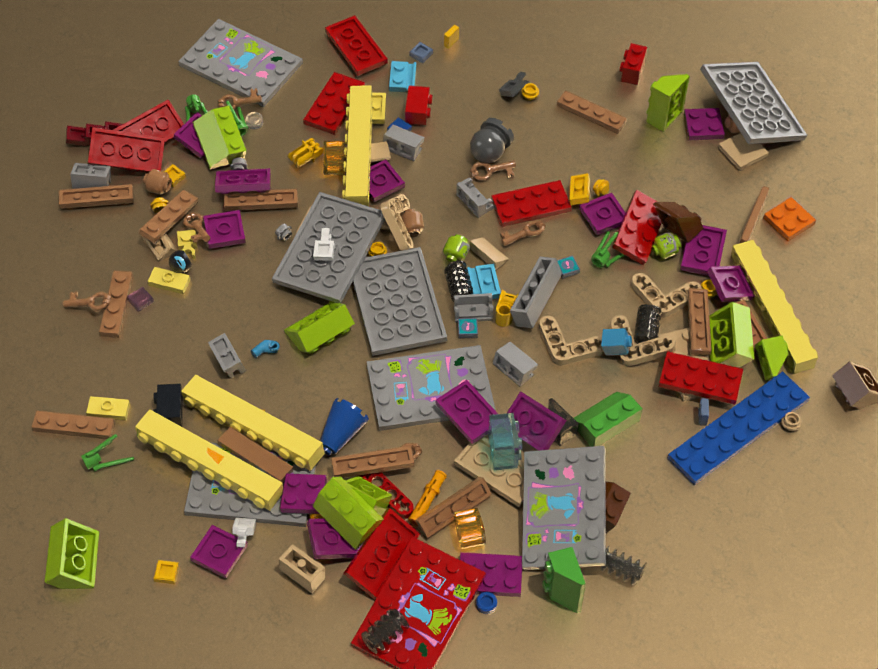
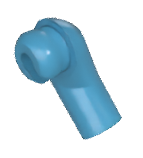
(265, 346)

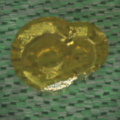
(333, 157)
(469, 528)

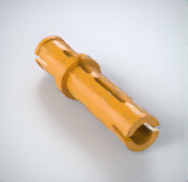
(428, 496)

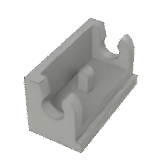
(403, 142)
(90, 175)
(473, 198)
(473, 306)
(226, 355)
(514, 363)

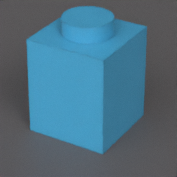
(616, 341)

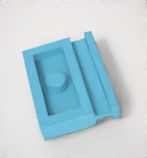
(402, 76)
(484, 280)

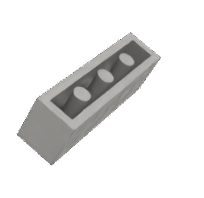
(536, 292)

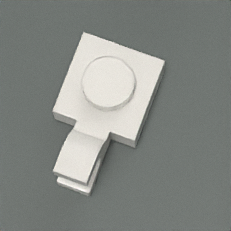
(325, 247)
(243, 527)

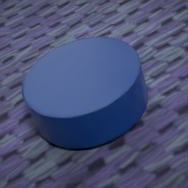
(486, 603)

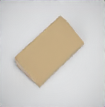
(380, 151)
(162, 247)
(488, 252)

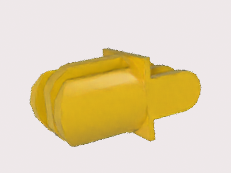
(306, 152)

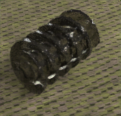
(458, 279)
(647, 323)
(623, 566)
(384, 629)

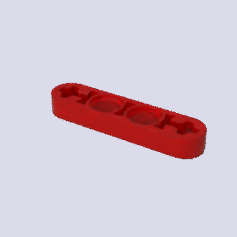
(394, 504)

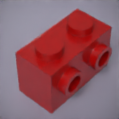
(633, 64)
(418, 104)

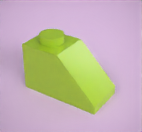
(771, 355)

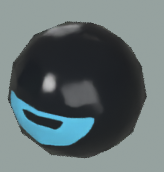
(179, 262)

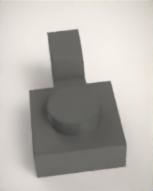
(513, 87)

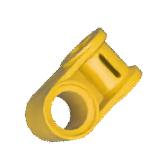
(503, 315)

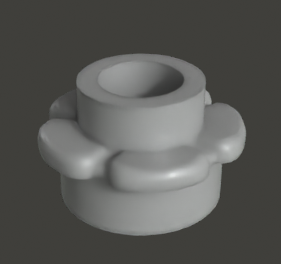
(239, 164)
(283, 232)

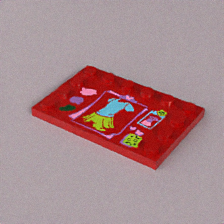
(432, 596)

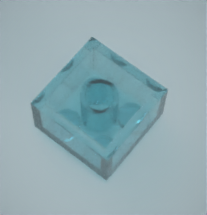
(504, 441)

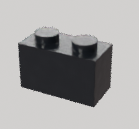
(169, 402)

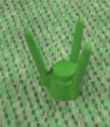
(194, 105)
(242, 127)
(602, 256)
(92, 457)

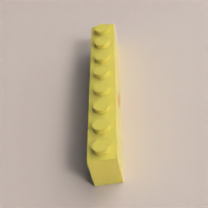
(359, 145)
(774, 306)
(253, 422)
(210, 460)

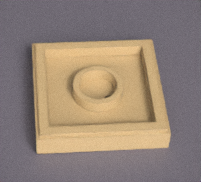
(741, 152)

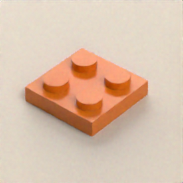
(789, 219)

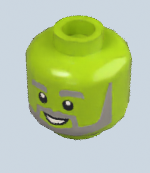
(666, 245)
(456, 248)

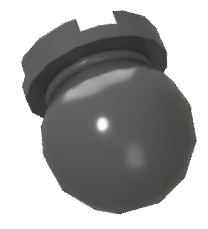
(490, 141)

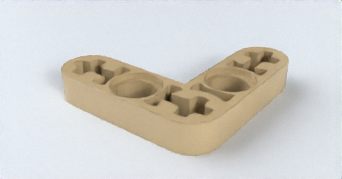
(390, 211)
(661, 299)
(660, 341)
(567, 350)

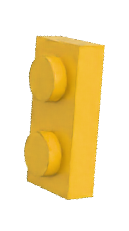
(579, 189)

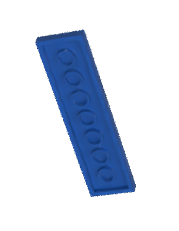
(738, 428)

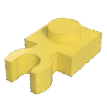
(185, 242)

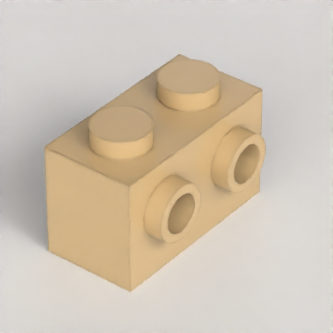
(302, 568)

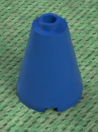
(341, 425)

